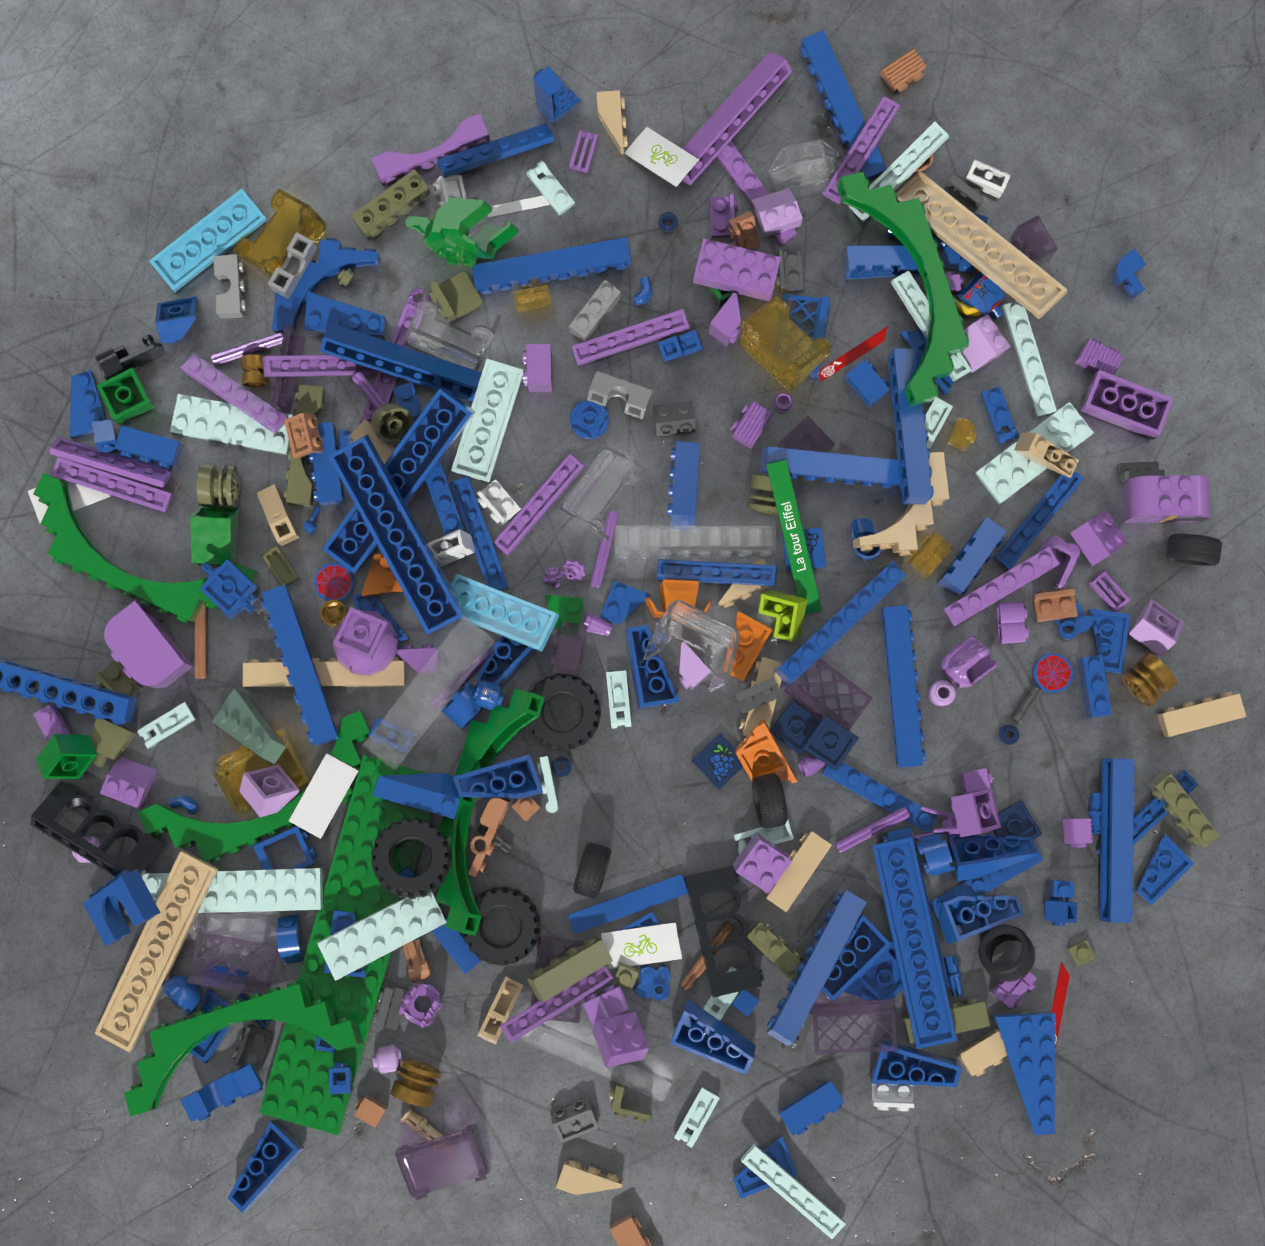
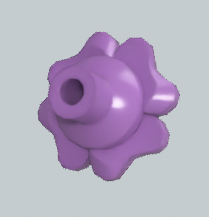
(574, 570)
(553, 576)

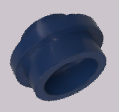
(668, 216)
(1002, 734)
(566, 771)

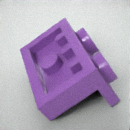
(721, 211)

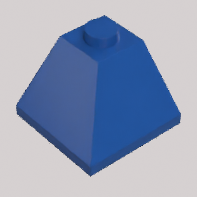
(175, 318)

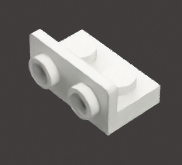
(448, 187)
(499, 502)
(887, 1095)

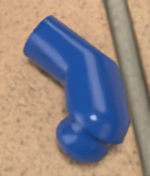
(646, 292)
(186, 802)

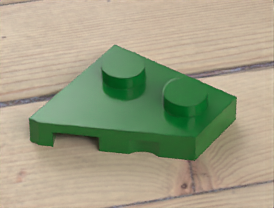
(567, 608)

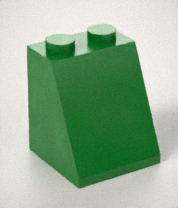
(213, 534)

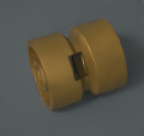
(253, 371)
(333, 612)

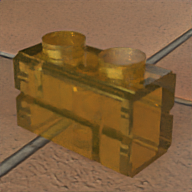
(929, 555)

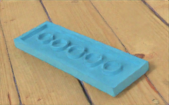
(208, 238)
(504, 613)

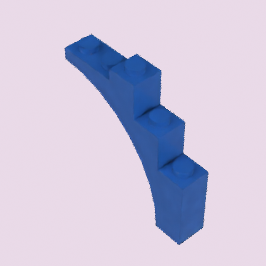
(331, 261)

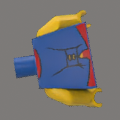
(980, 297)

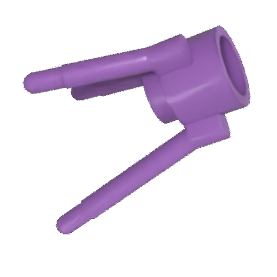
(948, 825)

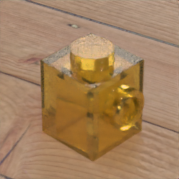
(962, 434)

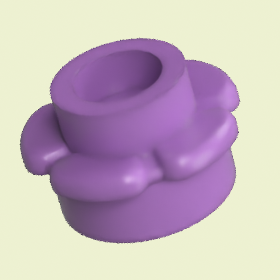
(783, 397)

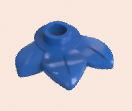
(1078, 624)
(651, 981)

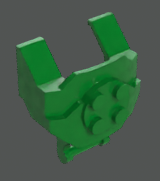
(450, 229)

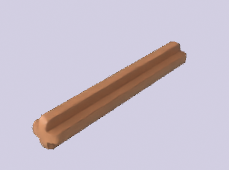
(201, 643)
(699, 967)

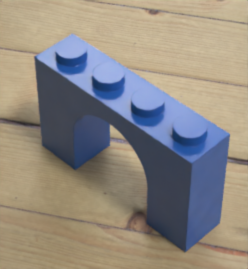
(105, 911)

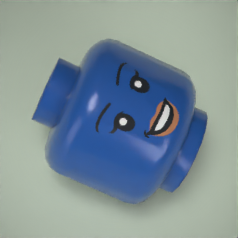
(487, 695)

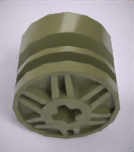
(222, 486)
(765, 498)

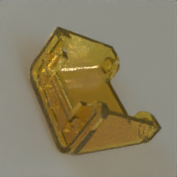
(271, 244)
(781, 344)
(231, 767)

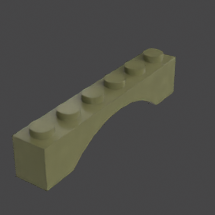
(300, 488)

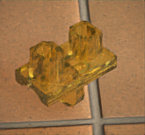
(532, 298)

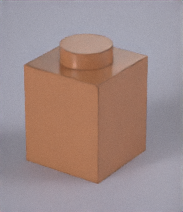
(526, 807)
(370, 1110)

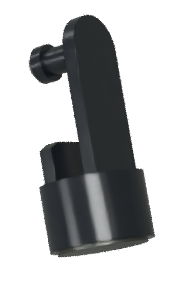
(118, 360)

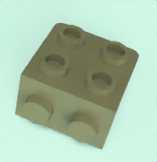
(455, 296)
(622, 1109)

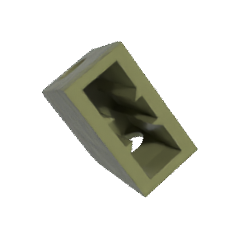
(109, 740)

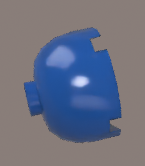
(183, 993)

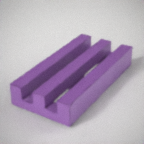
(587, 136)
(1104, 597)

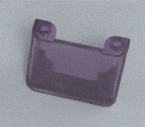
(443, 1161)

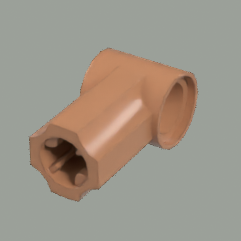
(417, 966)

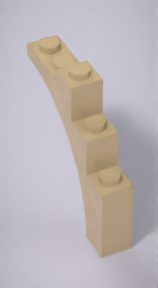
(916, 517)

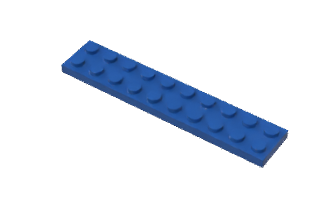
(914, 943)

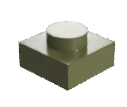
(1081, 953)
(626, 976)

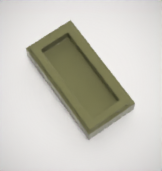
(280, 566)

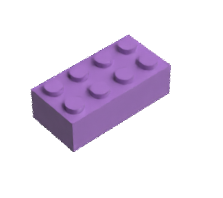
(736, 270)
(1126, 404)

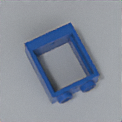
(302, 835)

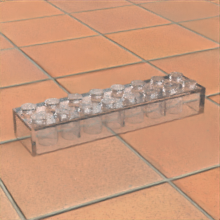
(695, 541)
(428, 693)

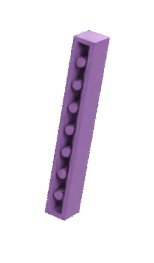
(735, 112)

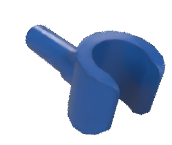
(309, 526)

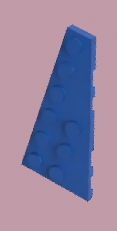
(1031, 1055)

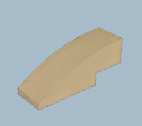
(500, 1010)

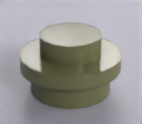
(345, 276)

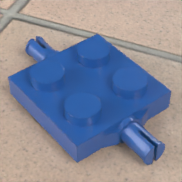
(228, 588)

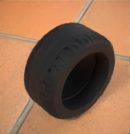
(1194, 549)
(769, 800)
(592, 870)
(1020, 966)

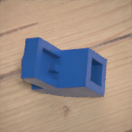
(1125, 272)
(289, 939)

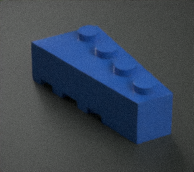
(877, 262)
(712, 1039)

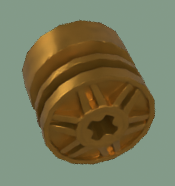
(1147, 681)
(417, 1079)

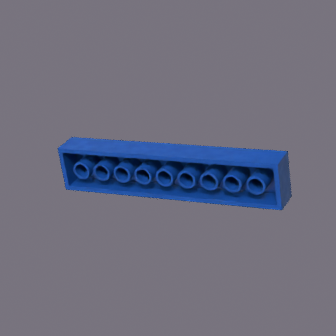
(409, 468)
(397, 534)

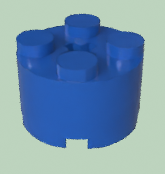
(462, 707)
(936, 854)

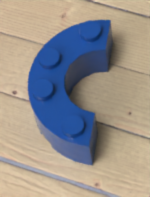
(222, 1091)

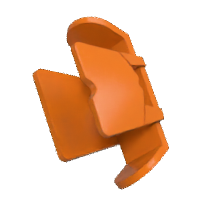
(675, 590)

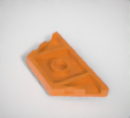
(380, 579)
(762, 754)

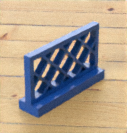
(820, 322)

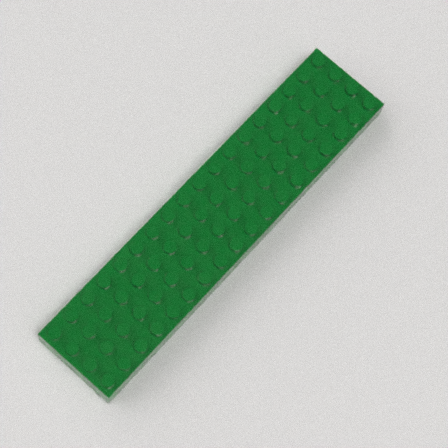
(300, 1073)

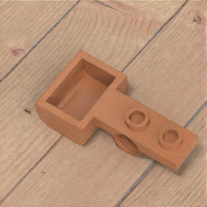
(492, 818)

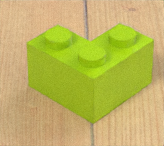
(788, 611)

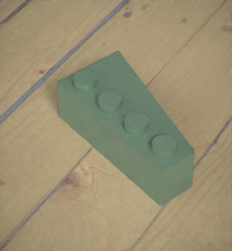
(246, 724)

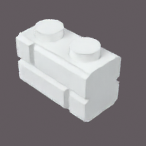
(987, 178)
(452, 547)

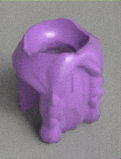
(1069, 550)
(967, 663)
(412, 1014)

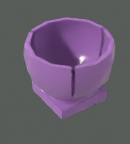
(365, 642)

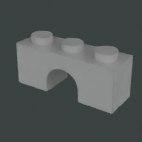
(299, 255)
(230, 303)
(589, 317)
(606, 386)

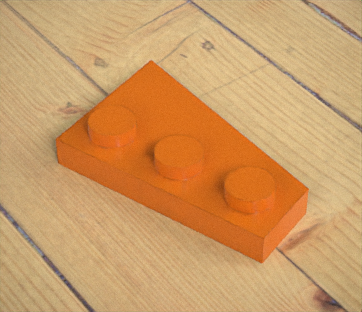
(751, 643)

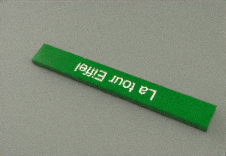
(793, 534)

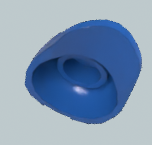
(860, 528)

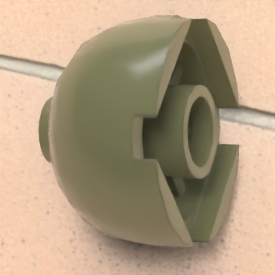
(391, 423)

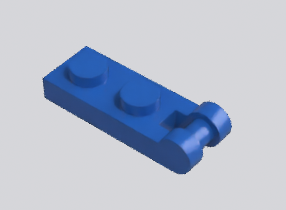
(999, 414)

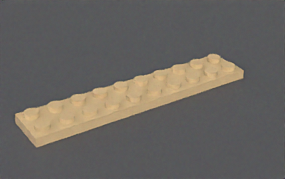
(984, 247)
(156, 951)

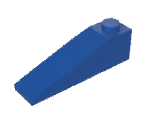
(503, 780)
(425, 792)
(981, 855)
(974, 914)

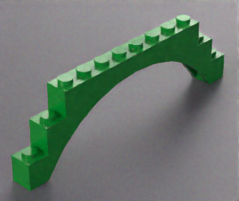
(911, 227)
(76, 549)
(479, 751)
(220, 838)
(176, 1041)

